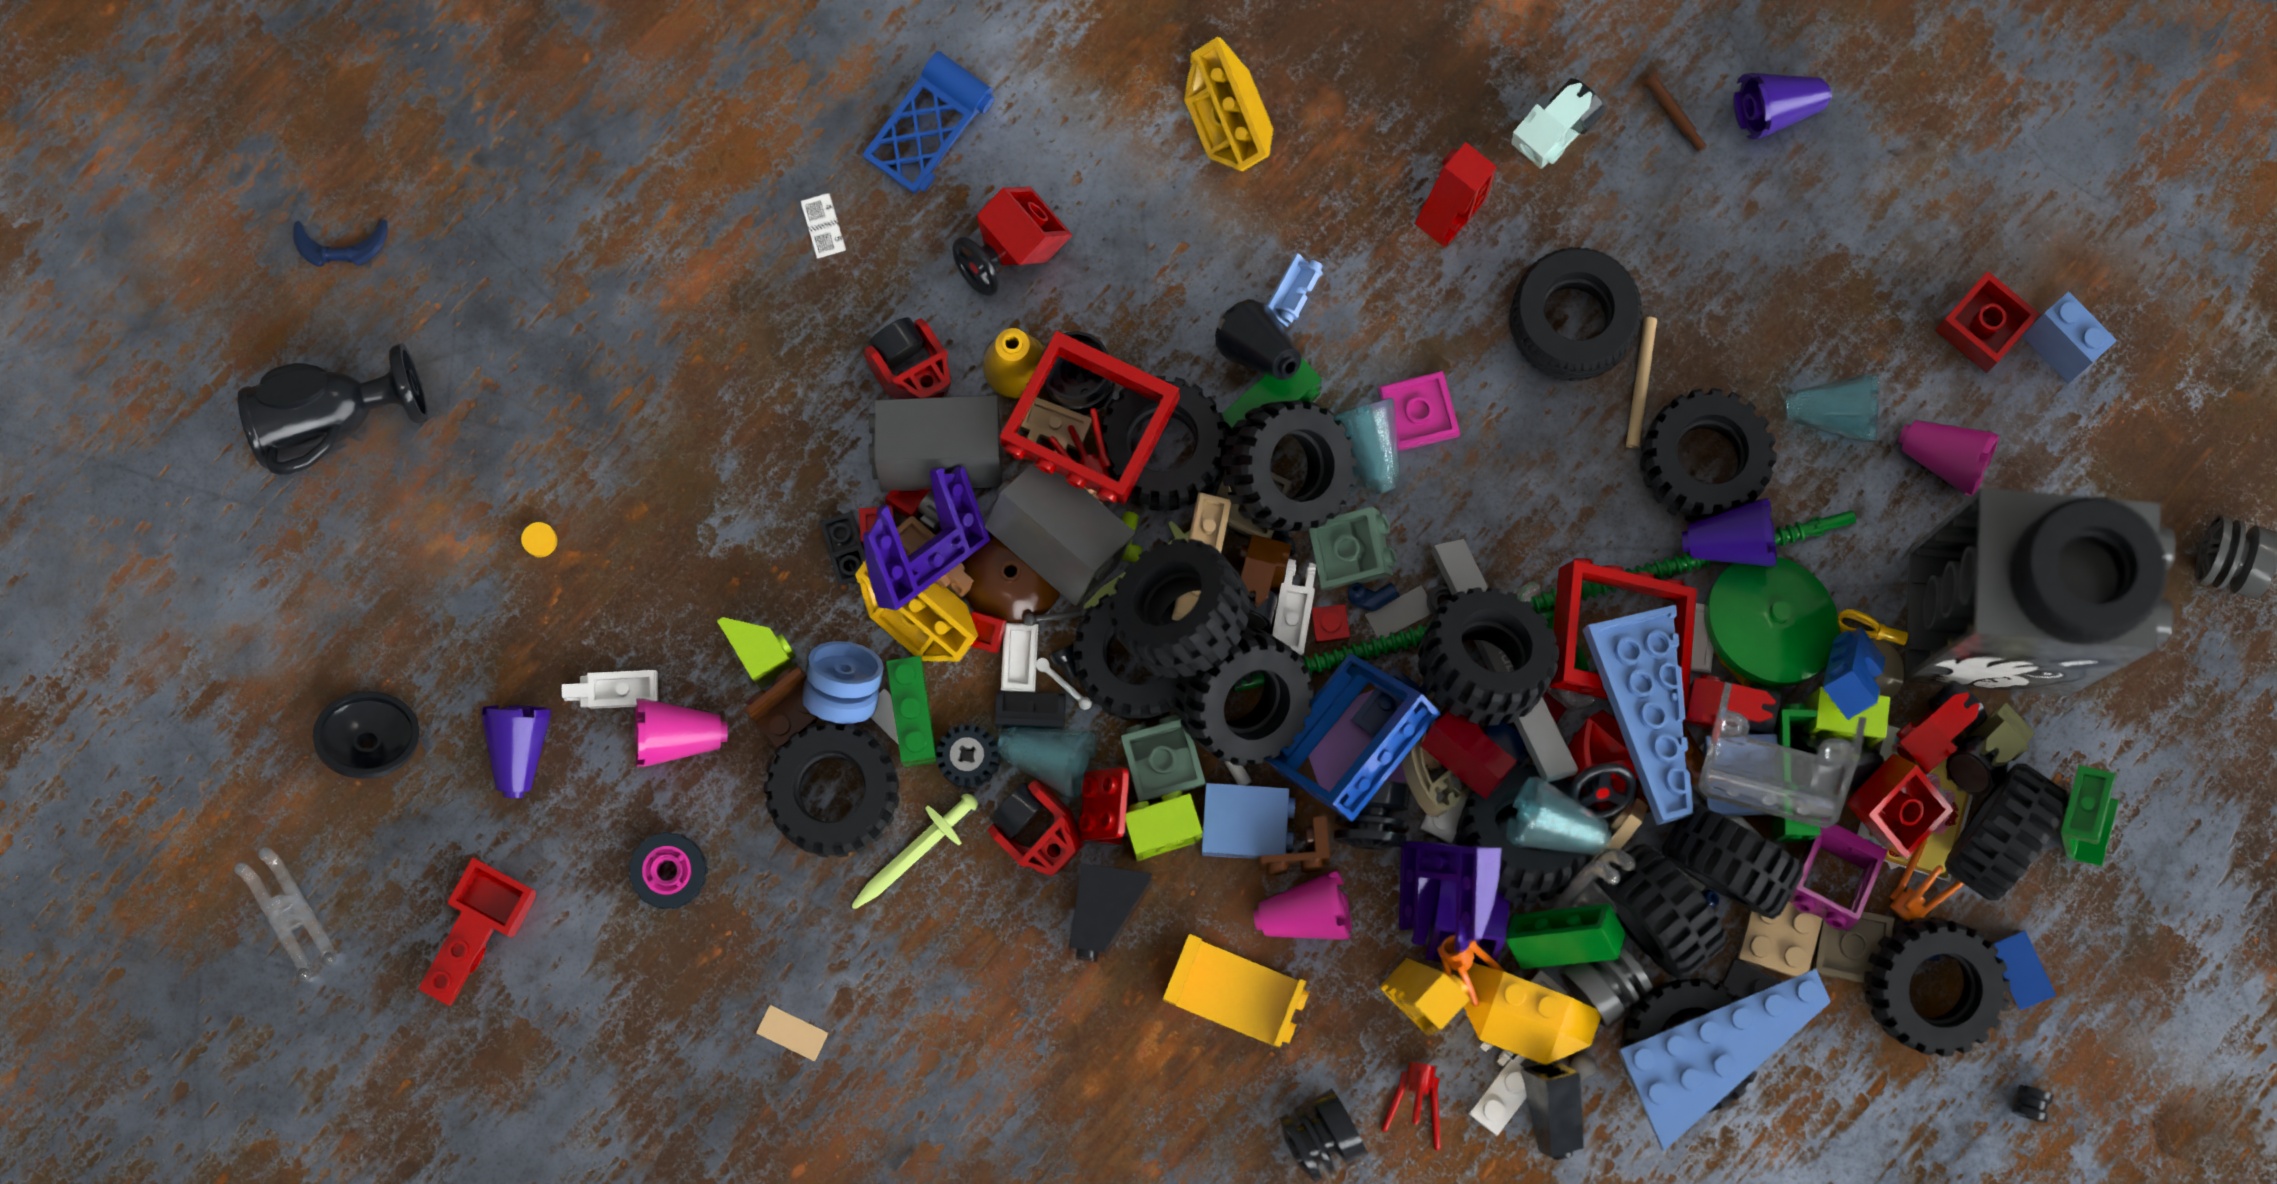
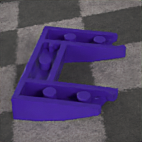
(902, 577)
(1477, 877)

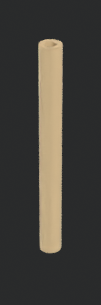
(1641, 382)

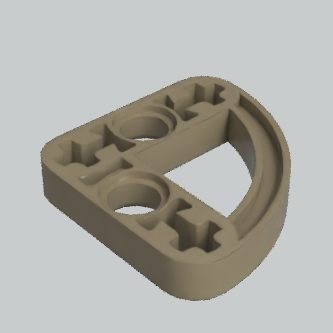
(1421, 784)

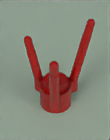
(1091, 461)
(1420, 1079)

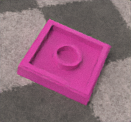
(1422, 410)

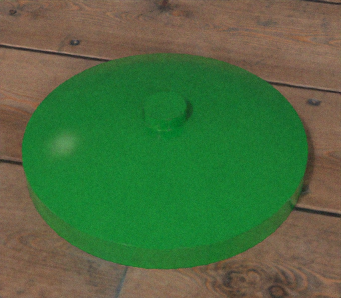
(1771, 622)

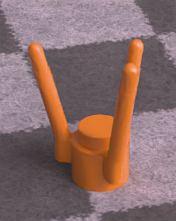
(1909, 903)
(1463, 961)

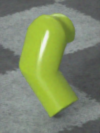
(1132, 551)

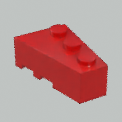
(1456, 194)

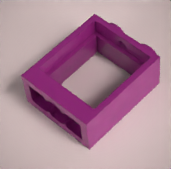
(1852, 849)

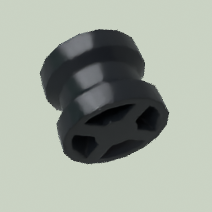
(2032, 1103)

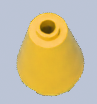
(1011, 362)

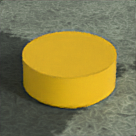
(539, 539)

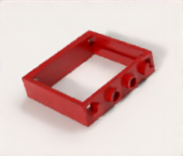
(1115, 371)
(1567, 617)

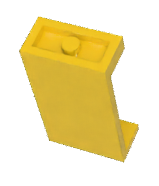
(1235, 992)

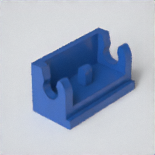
(2026, 974)

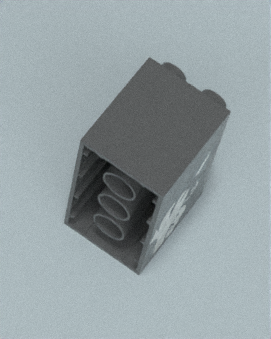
(1966, 615)

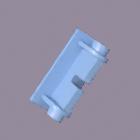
(1291, 290)

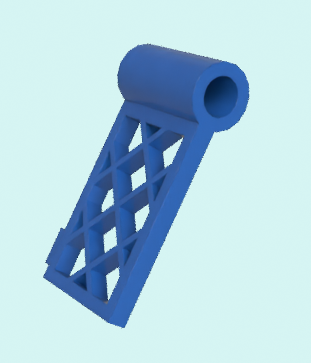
(959, 92)

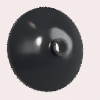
(364, 722)

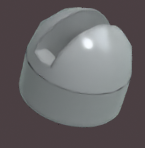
(1585, 1066)

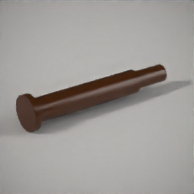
(1674, 110)

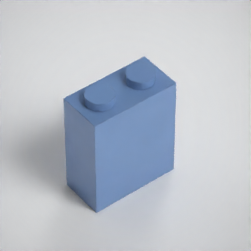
(2068, 337)
(1246, 821)

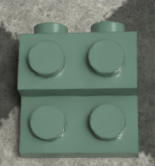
(1353, 549)
(1162, 759)

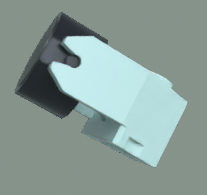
(1549, 131)

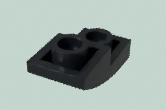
(843, 546)

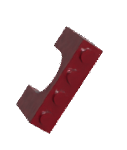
(1470, 753)

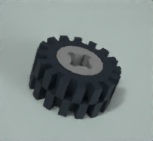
(975, 765)

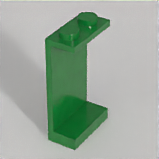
(2089, 816)
(1784, 829)

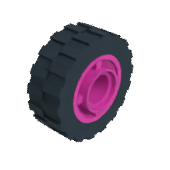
(647, 864)

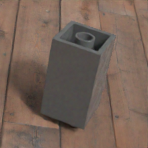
(935, 433)
(1058, 531)

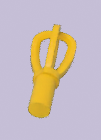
(1880, 630)

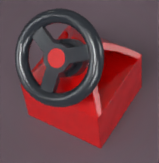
(1014, 231)
(1604, 767)

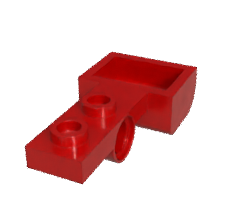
(487, 903)

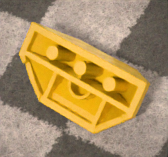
(1227, 107)
(929, 625)
(1528, 1016)

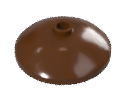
(1003, 595)

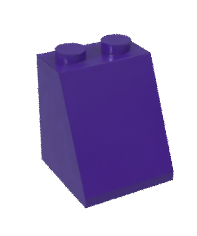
(1444, 924)

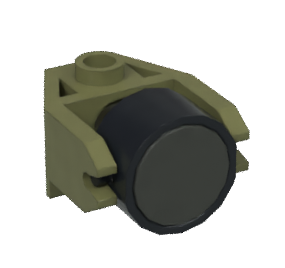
(1985, 753)

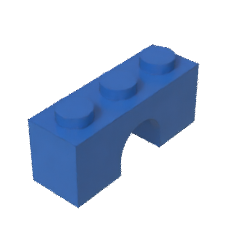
(1851, 671)

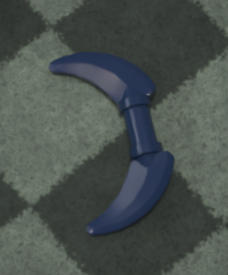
(358, 254)

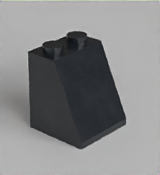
(1104, 907)

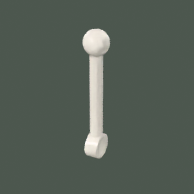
(1044, 666)

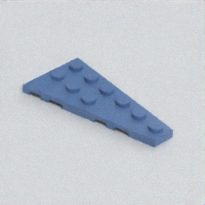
(1646, 694)
(1704, 1059)

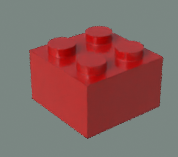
(1987, 322)
(1899, 805)

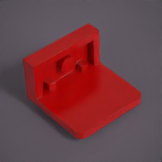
(1104, 806)

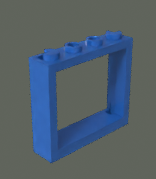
(1380, 755)

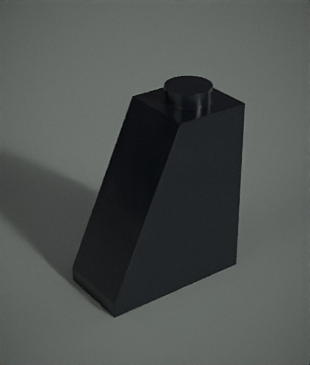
(1555, 1108)

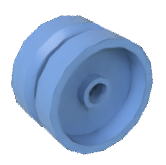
(842, 682)

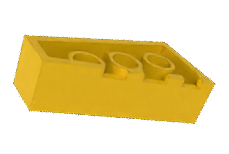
(1425, 994)

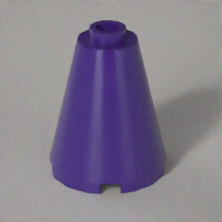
(1777, 101)
(1735, 536)
(514, 745)

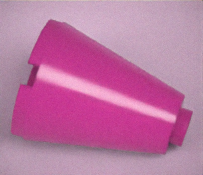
(1950, 452)
(674, 732)
(1307, 911)

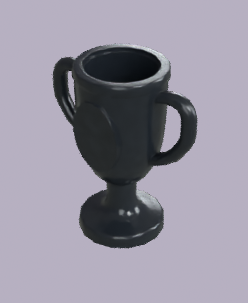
(306, 410)

